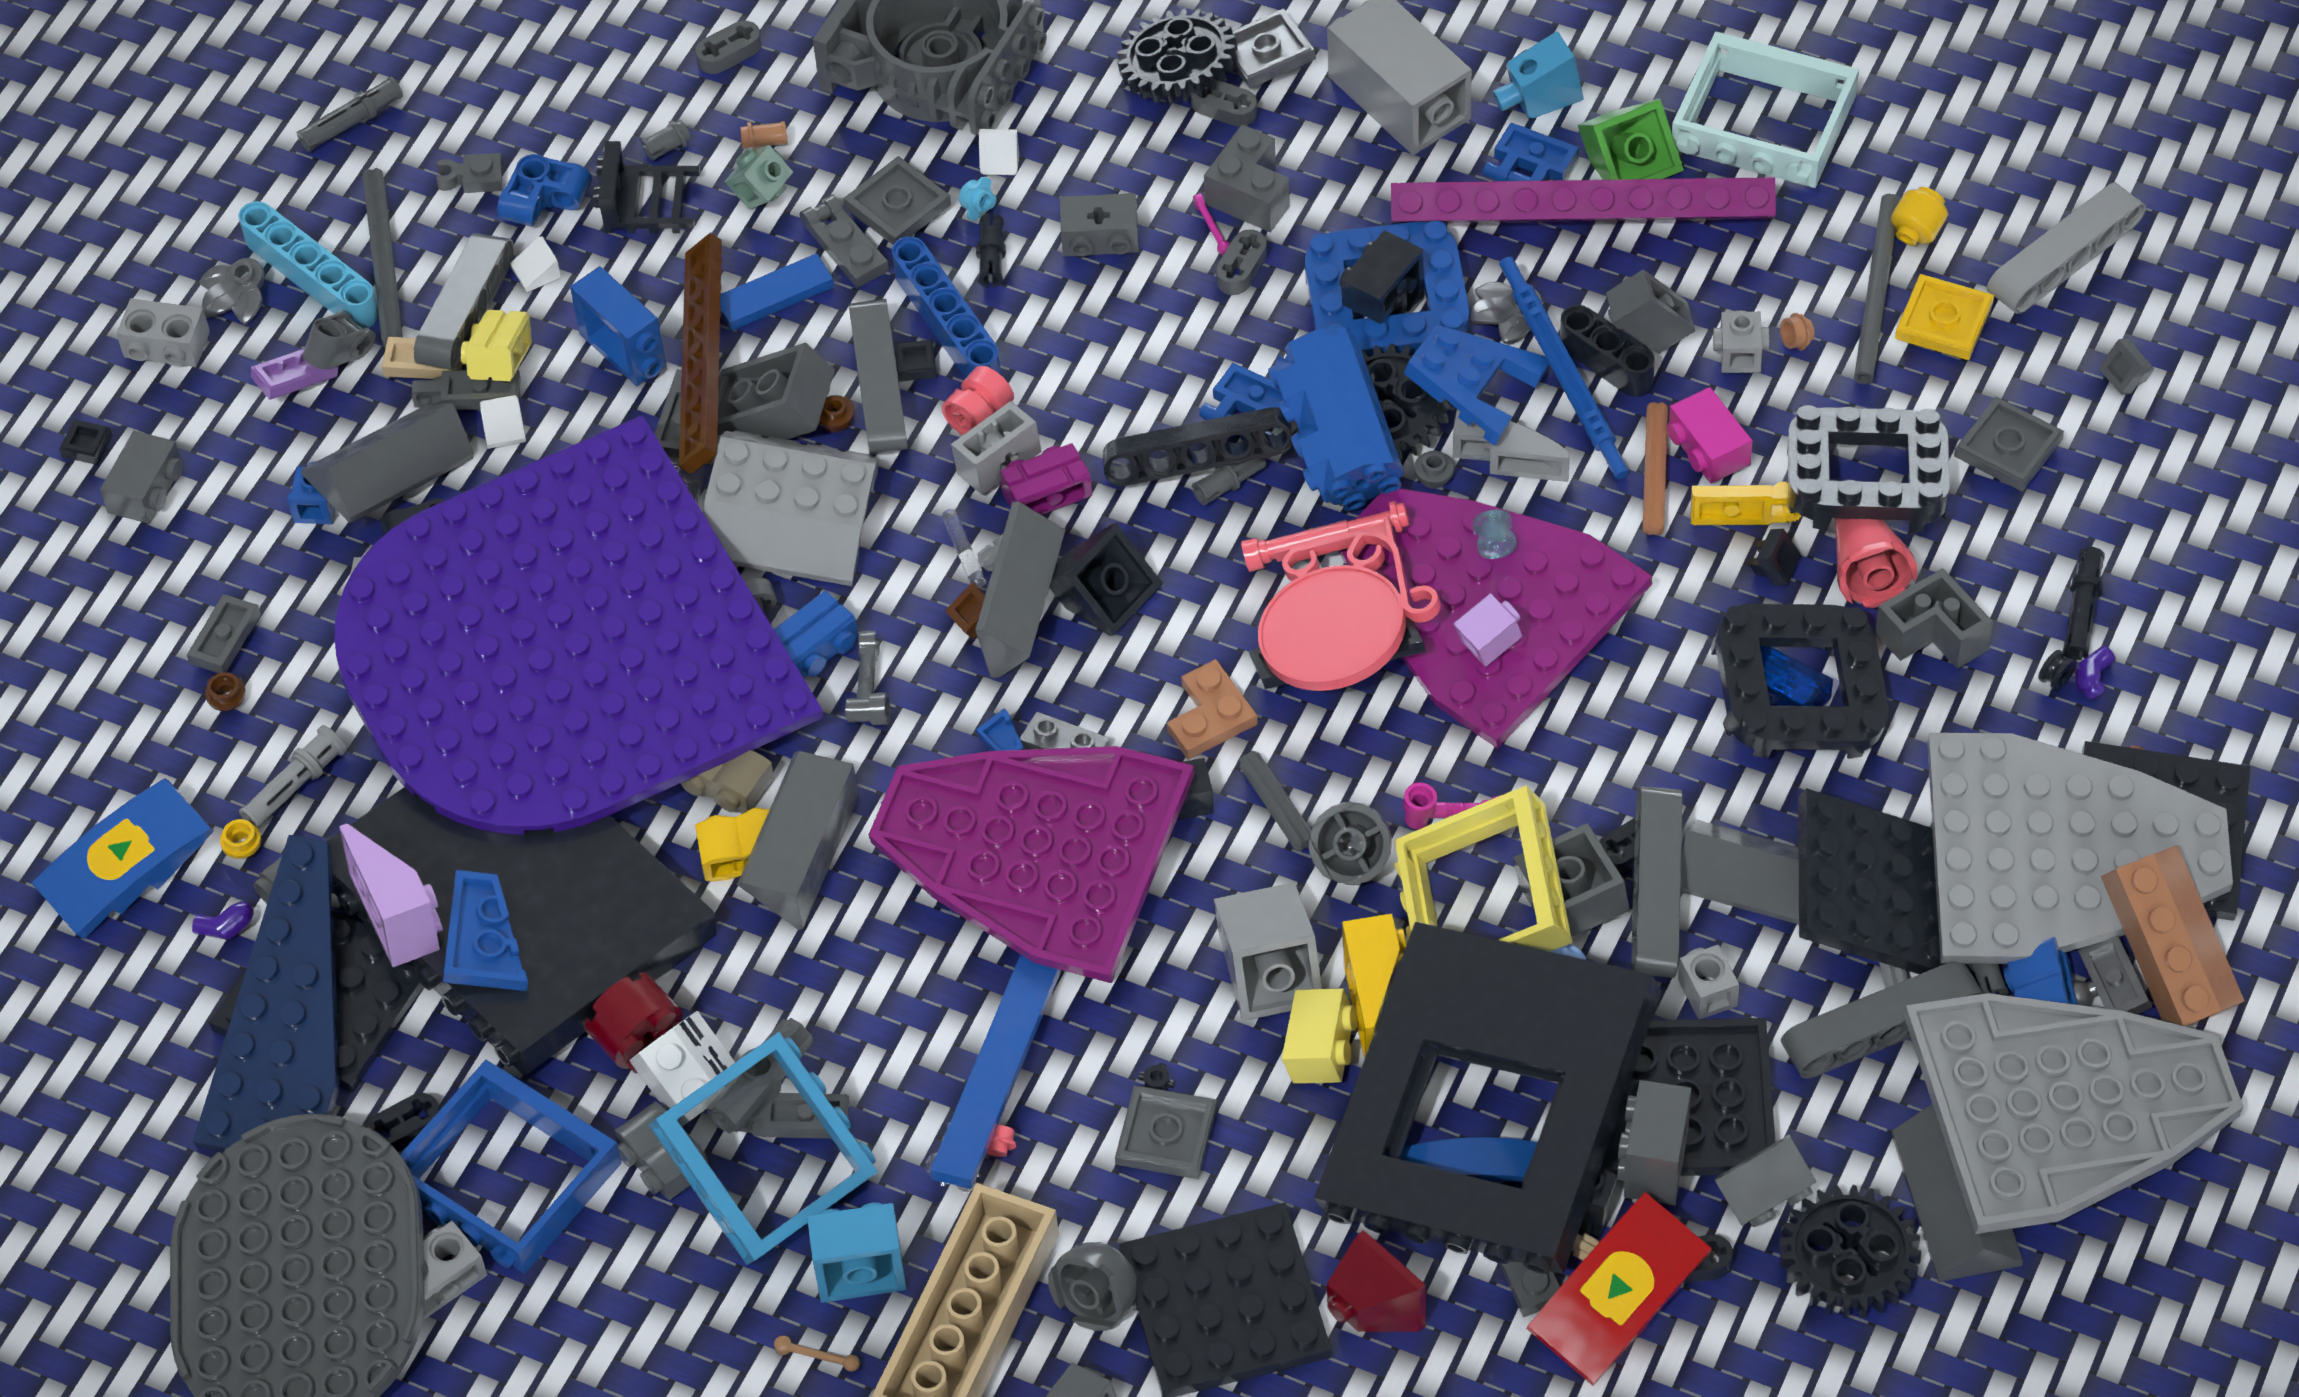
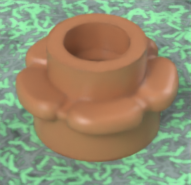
(1796, 331)

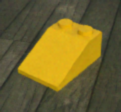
(1370, 964)

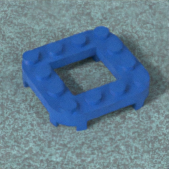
(1443, 285)

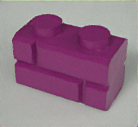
(1047, 480)

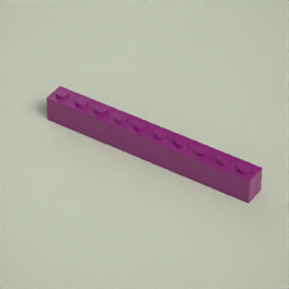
(1584, 200)

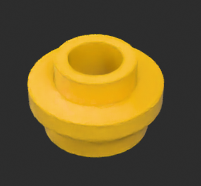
(236, 831)

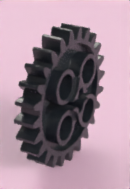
(1177, 56)
(1396, 390)
(1849, 1251)

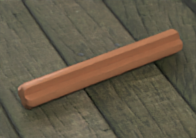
(1655, 468)

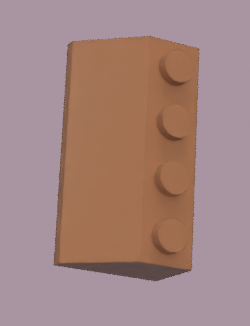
(2172, 937)

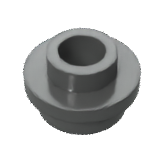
(1437, 476)

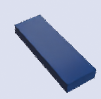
(774, 291)

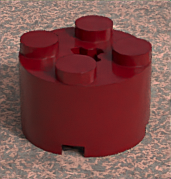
(631, 1018)

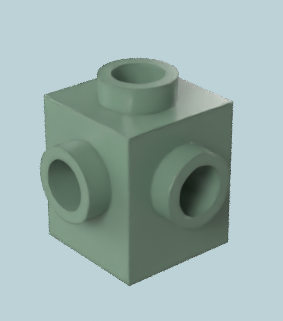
(759, 176)

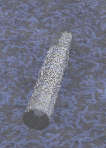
(963, 547)

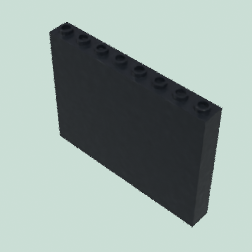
(577, 901)

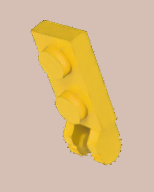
(1741, 505)

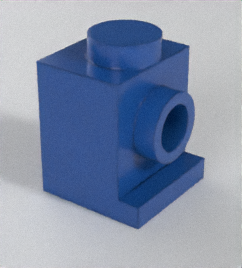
(305, 494)

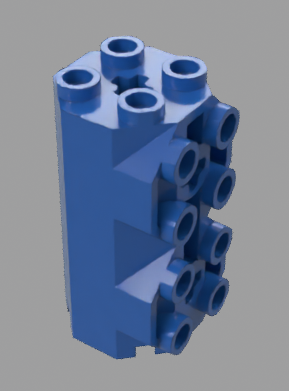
(1337, 418)

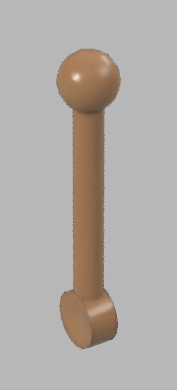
(784, 1346)

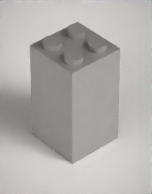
(1399, 73)

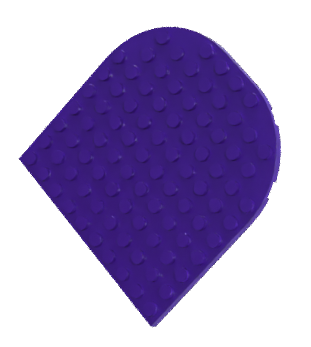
(562, 643)

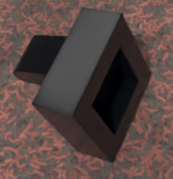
(1776, 557)

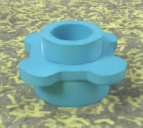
(977, 197)

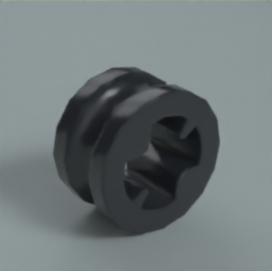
(2057, 670)

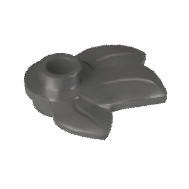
(230, 292)
(1499, 307)

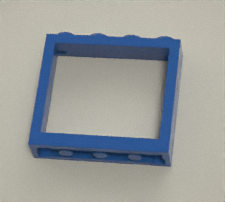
(496, 1084)

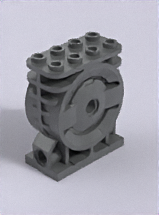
(940, 60)

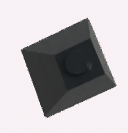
(1104, 580)

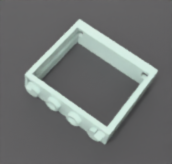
(1773, 67)

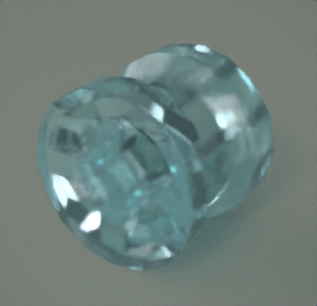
(1494, 533)

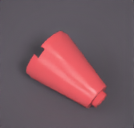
(1871, 561)

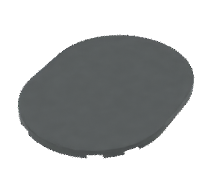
(298, 1264)

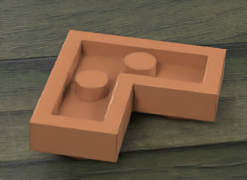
(1218, 715)

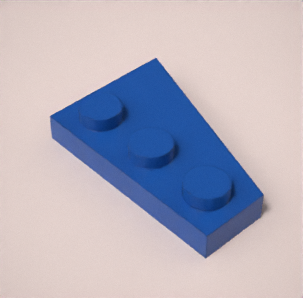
(480, 936)

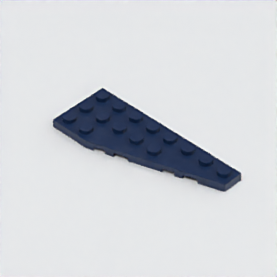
(283, 1025)

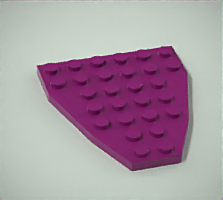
(1556, 580)
(1038, 844)

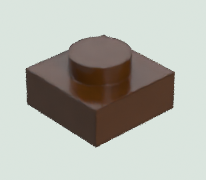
(967, 609)

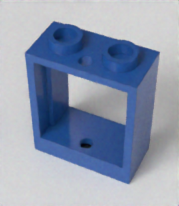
(618, 326)

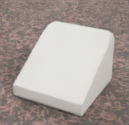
(998, 151)
(536, 265)
(502, 421)

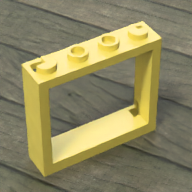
(1475, 824)

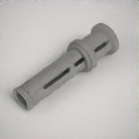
(305, 765)

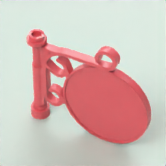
(1341, 619)

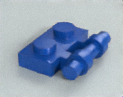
(1533, 152)
(1241, 391)

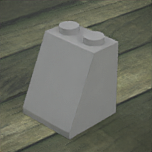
(1267, 948)

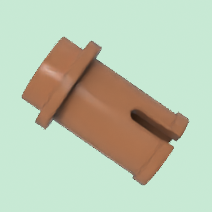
(763, 135)

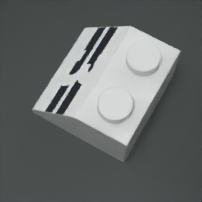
(683, 1063)

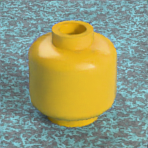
(1919, 216)

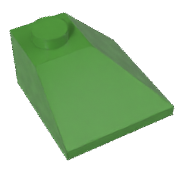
(1632, 143)

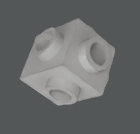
(1741, 341)

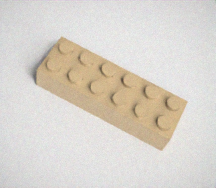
(972, 1298)

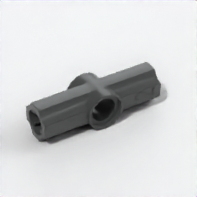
(749, 1090)

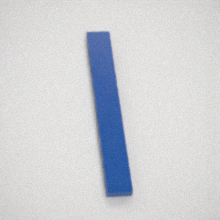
(994, 1074)

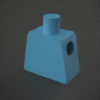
(1541, 79)

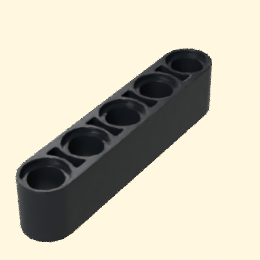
(1183, 460)

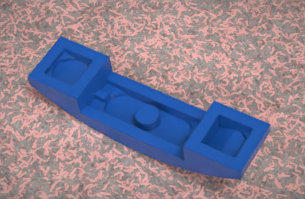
(1476, 1157)

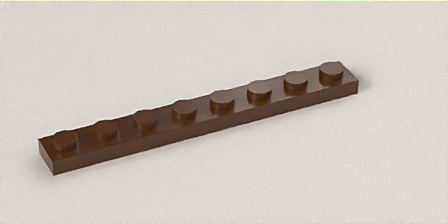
(700, 354)

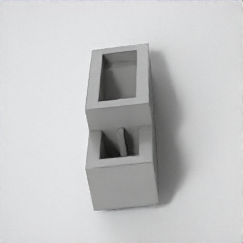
(1516, 454)

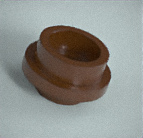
(837, 420)
(221, 684)

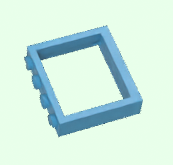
(707, 1184)

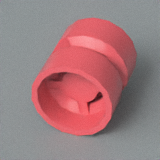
(981, 396)

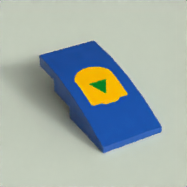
(122, 857)

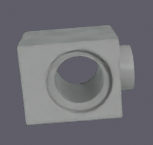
(1708, 996)

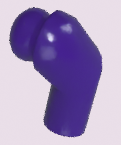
(2089, 672)
(226, 924)

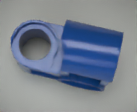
(539, 184)

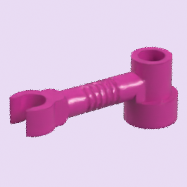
(1421, 804)

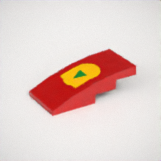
(1618, 1288)

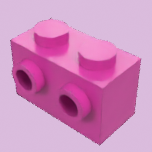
(1709, 435)

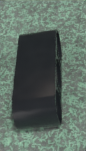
(1607, 350)

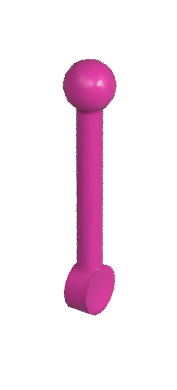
(1200, 205)

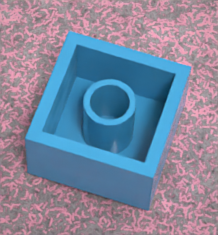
(856, 1252)

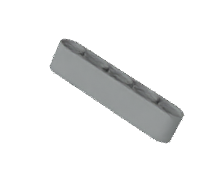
(2066, 248)

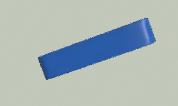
(943, 307)

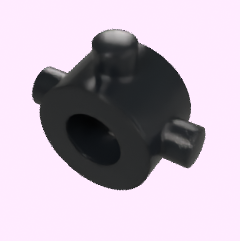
(1157, 1077)

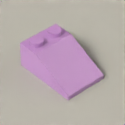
(393, 898)

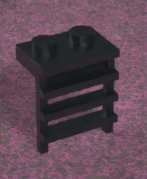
(620, 192)

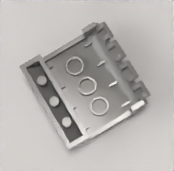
(789, 505)

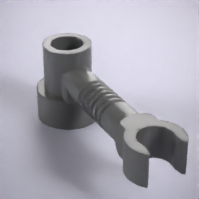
(868, 705)

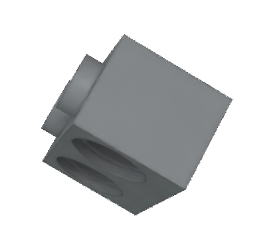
(163, 332)
(448, 1278)

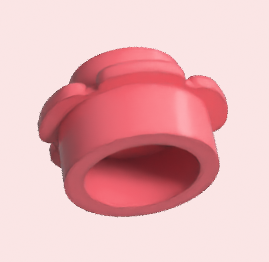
(1001, 1141)

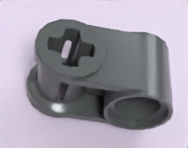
(337, 341)

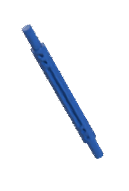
(1564, 368)

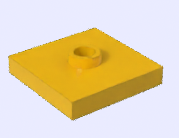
(1944, 317)

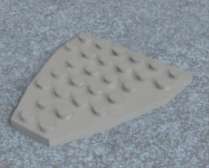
(2034, 830)
(2063, 1100)

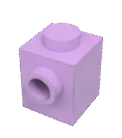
(1489, 629)

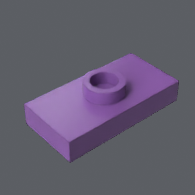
(288, 374)

